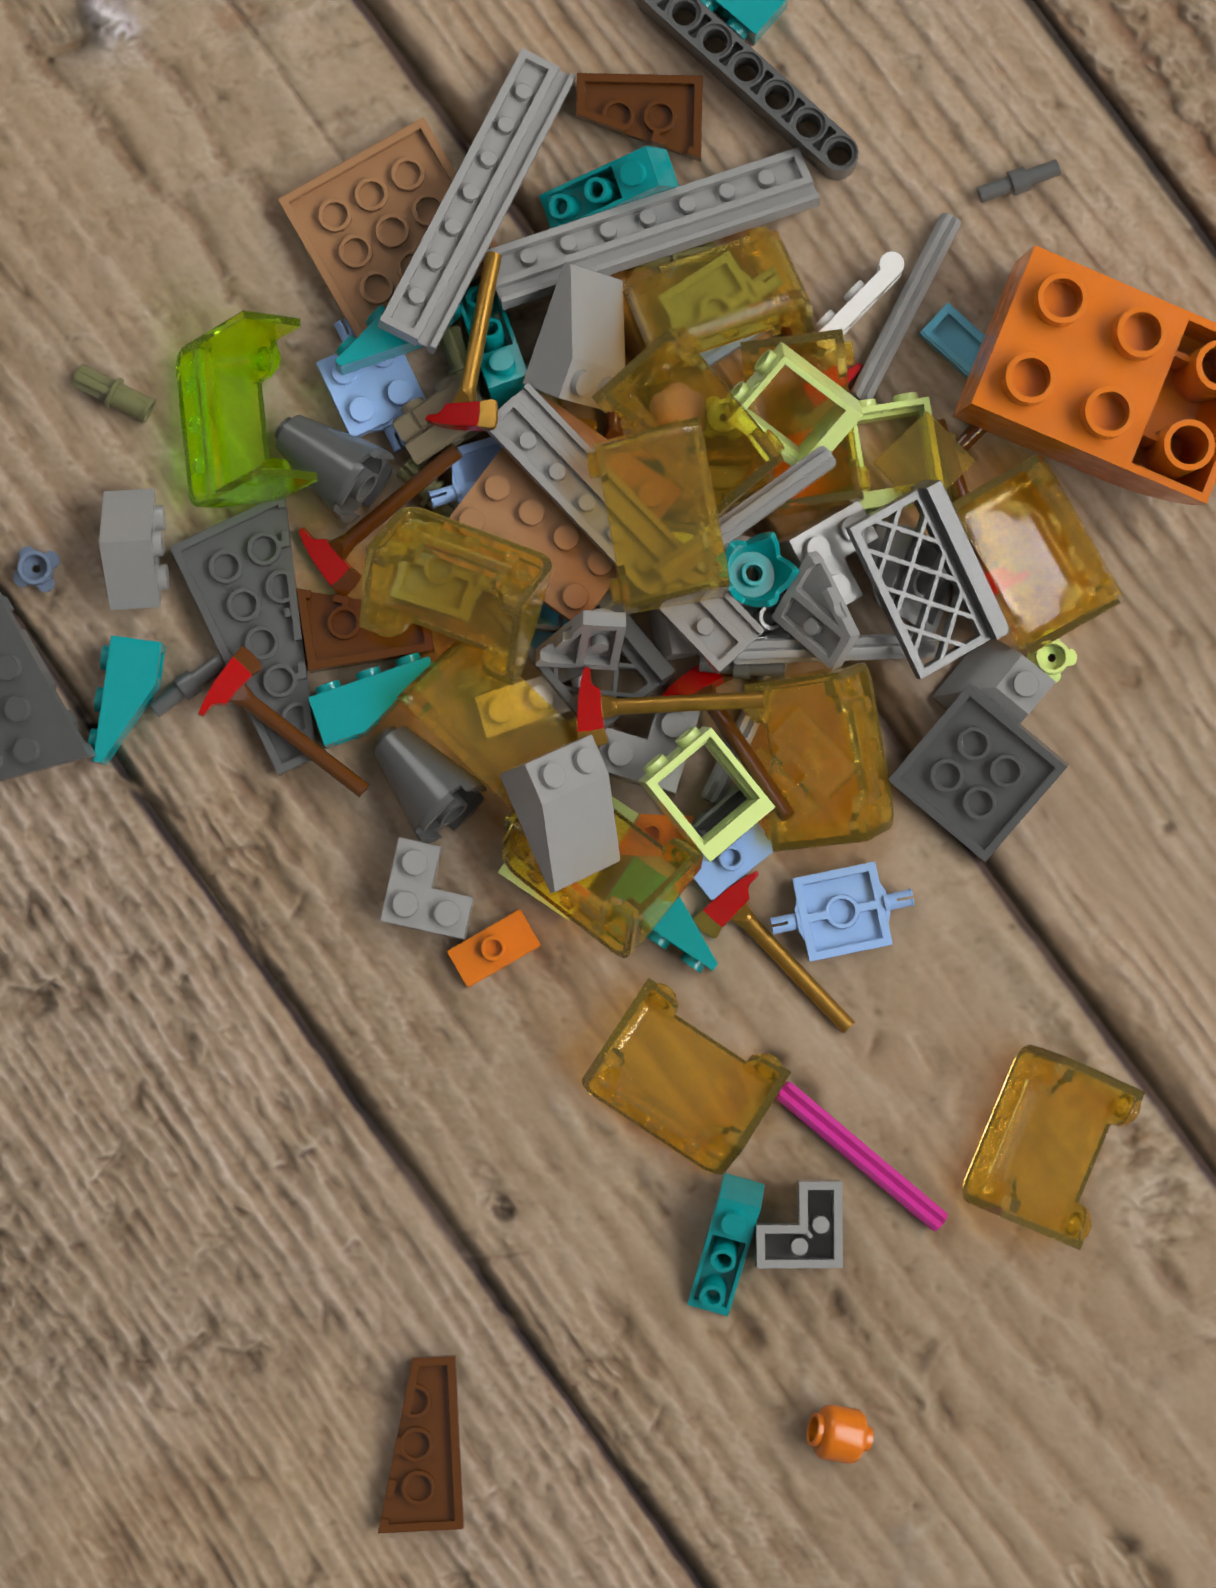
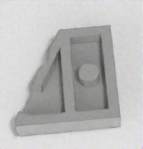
(817, 613)
(587, 640)

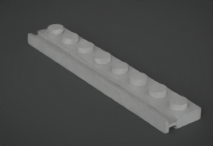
(476, 201)
(657, 225)
(558, 464)

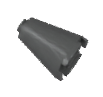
(346, 466)
(427, 783)

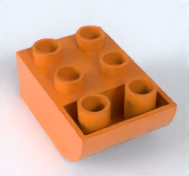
(1099, 379)

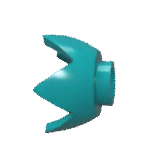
(774, 570)

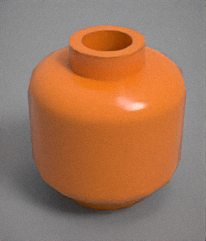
(839, 1434)

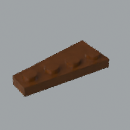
(426, 1461)

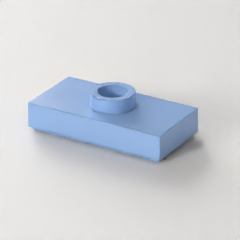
(734, 862)

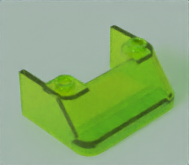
(225, 413)

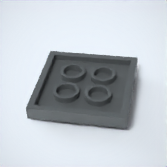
(978, 772)

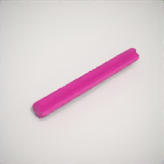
(861, 1156)

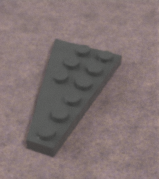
(249, 599)
(33, 720)

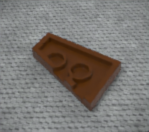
(646, 108)
(338, 642)

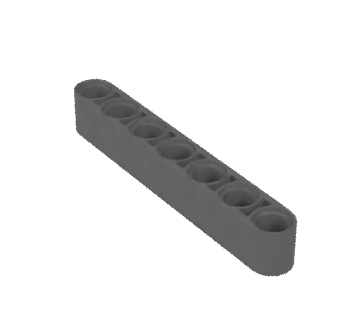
(754, 92)

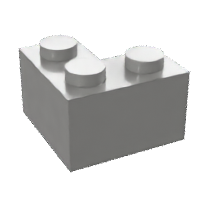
(830, 539)
(131, 549)
(628, 754)
(412, 896)
(810, 1241)

